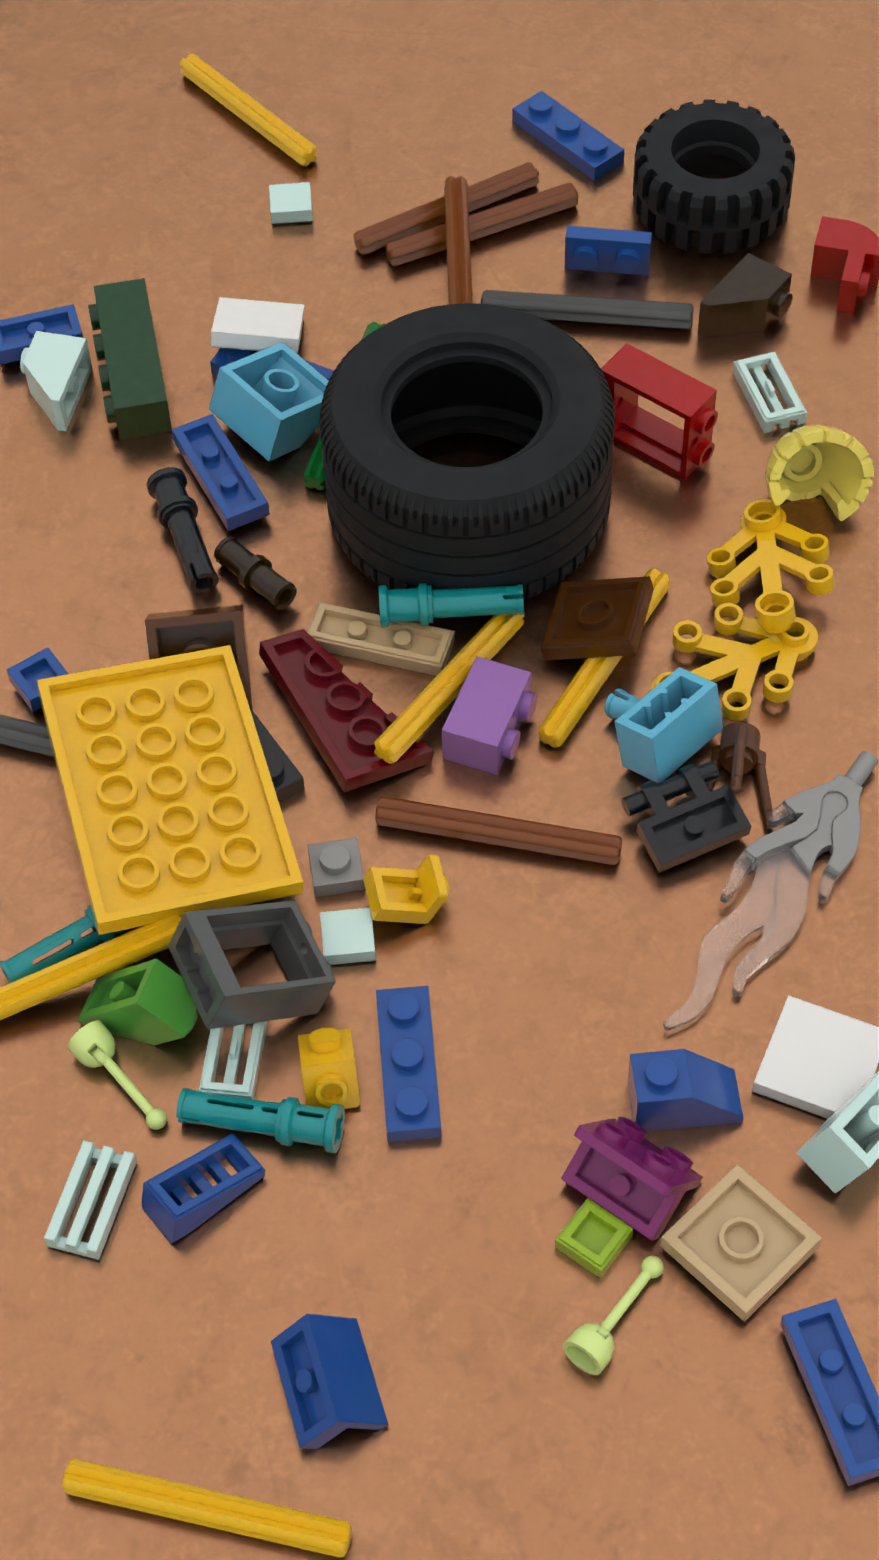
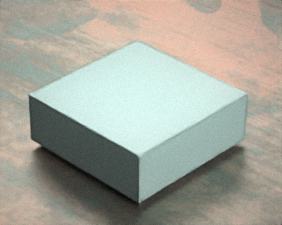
(290, 203)
(347, 936)

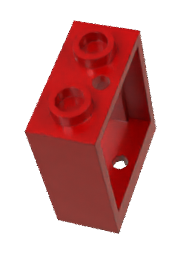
(674, 449)

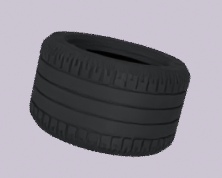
(478, 525)

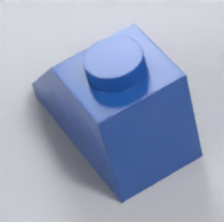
(681, 1091)

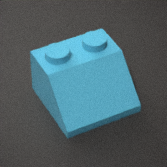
(270, 399)

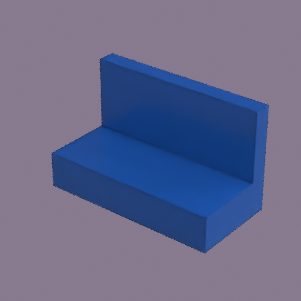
(327, 1379)

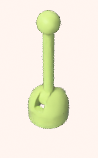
(94, 1048)
(592, 1344)

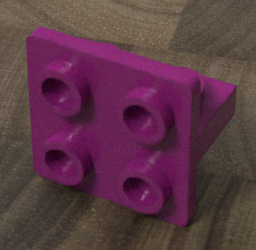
(630, 1174)

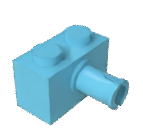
(665, 724)

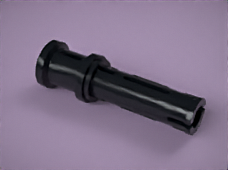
(179, 515)

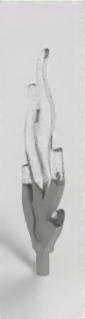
(823, 821)

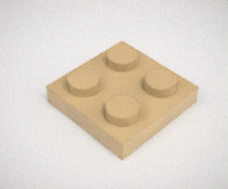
(740, 1242)

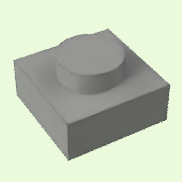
(336, 867)

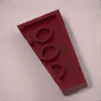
(335, 711)

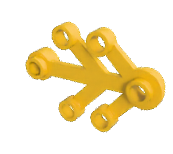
(764, 523)
(745, 658)

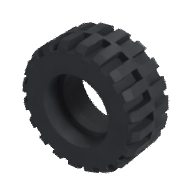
(708, 211)

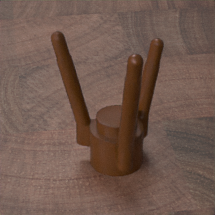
(738, 754)

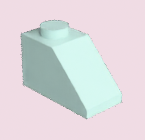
(57, 374)
(847, 1140)

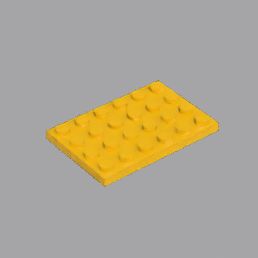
(167, 789)

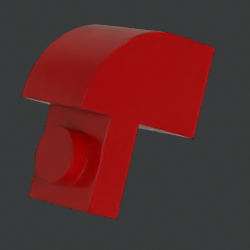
(849, 255)

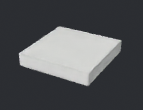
(256, 324)
(817, 1058)

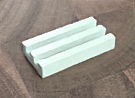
(779, 416)
(253, 1063)
(105, 1159)

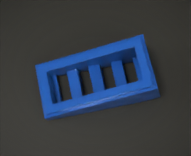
(173, 1207)

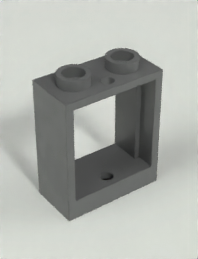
(210, 979)

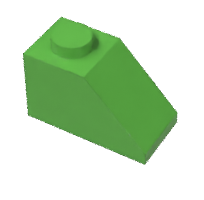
(142, 1003)

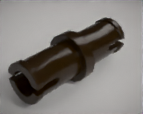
(255, 573)

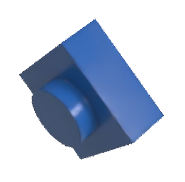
(27, 672)

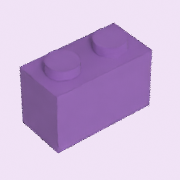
(488, 716)

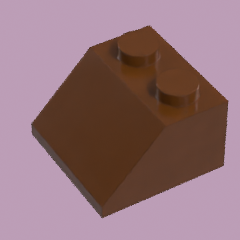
(201, 630)

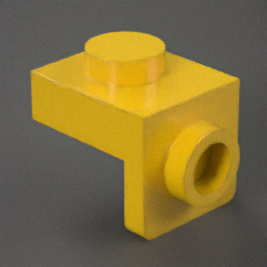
(407, 893)
(329, 1068)

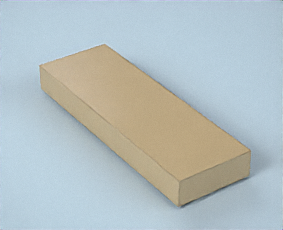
(400, 645)

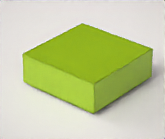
(594, 1238)

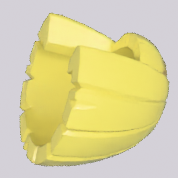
(821, 463)

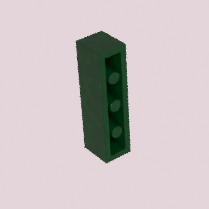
(131, 359)

